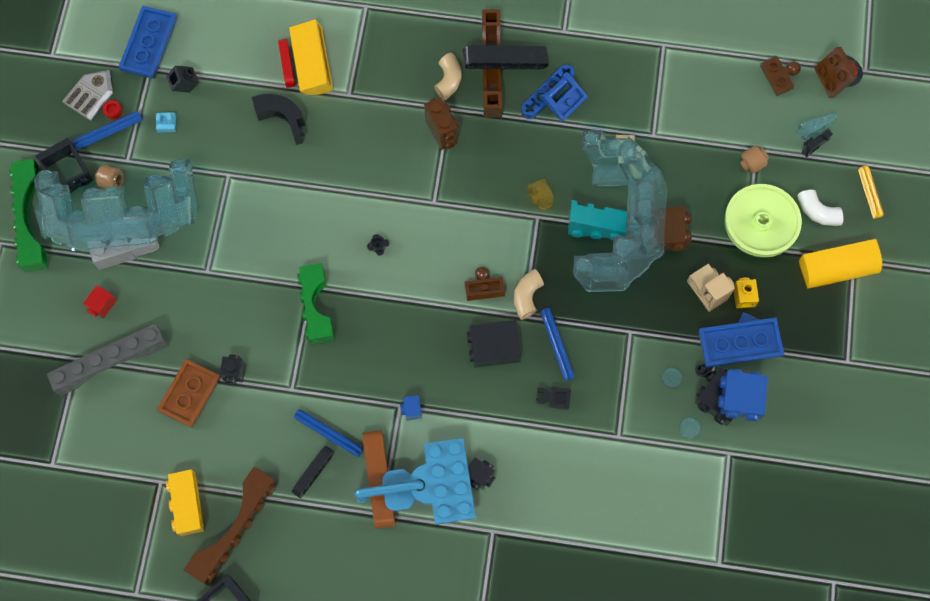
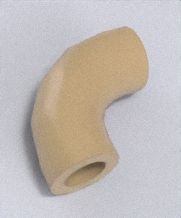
(451, 78)
(524, 294)

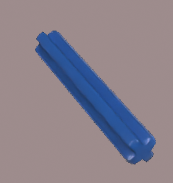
(107, 130)
(557, 344)
(328, 432)

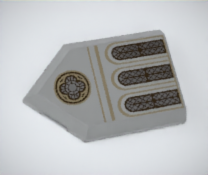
(90, 94)

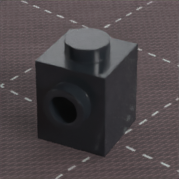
(182, 79)
(232, 369)
(481, 474)

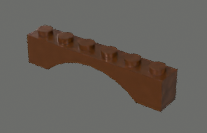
(491, 77)
(206, 562)

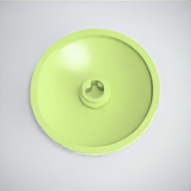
(762, 220)

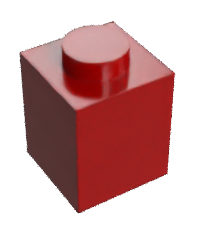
(99, 302)

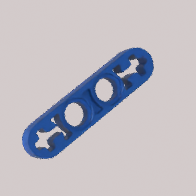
(539, 106)

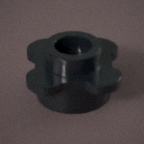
(377, 239)

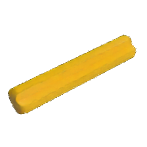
(870, 191)

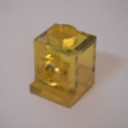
(540, 194)

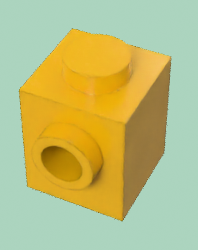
(746, 293)

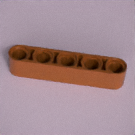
(376, 468)

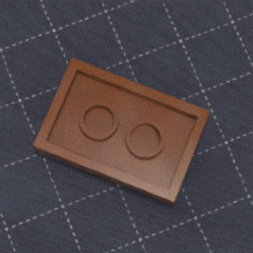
(188, 393)

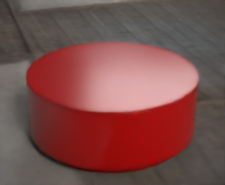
(112, 110)

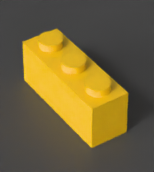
(185, 503)

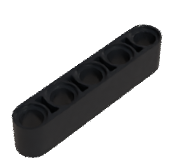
(505, 57)

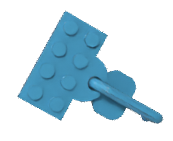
(445, 484)

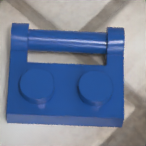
(568, 101)

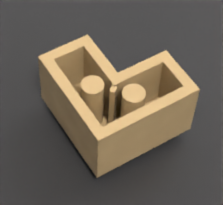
(711, 287)

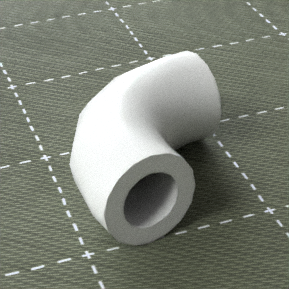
(817, 211)

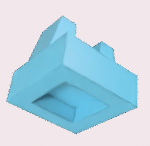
(166, 122)

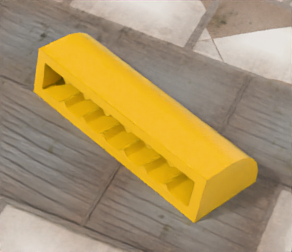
(311, 58)
(841, 263)

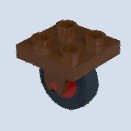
(838, 72)

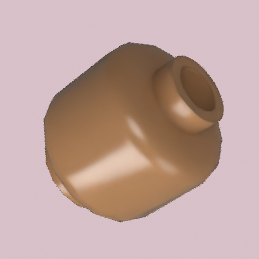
(754, 159)
(109, 176)

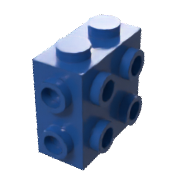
(743, 394)

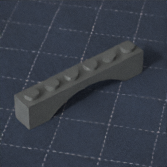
(81, 370)

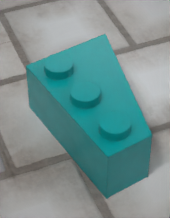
(596, 222)

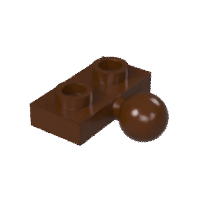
(778, 76)
(483, 287)

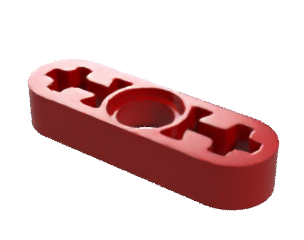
(286, 63)

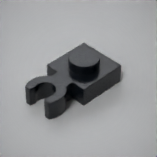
(812, 144)
(558, 397)

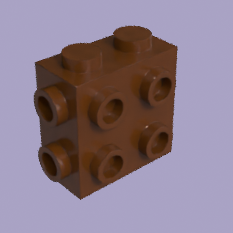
(441, 123)
(677, 229)

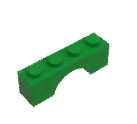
(319, 326)

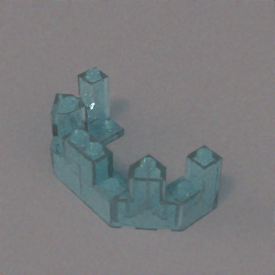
(625, 163)
(106, 215)

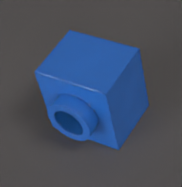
(411, 408)

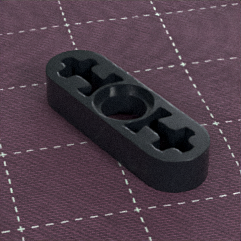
(313, 472)

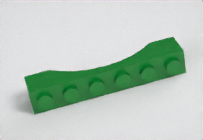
(30, 253)

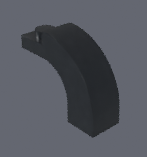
(278, 106)

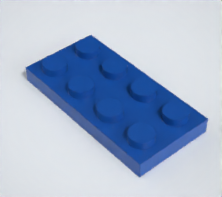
(148, 42)
(741, 342)

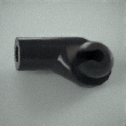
(702, 371)

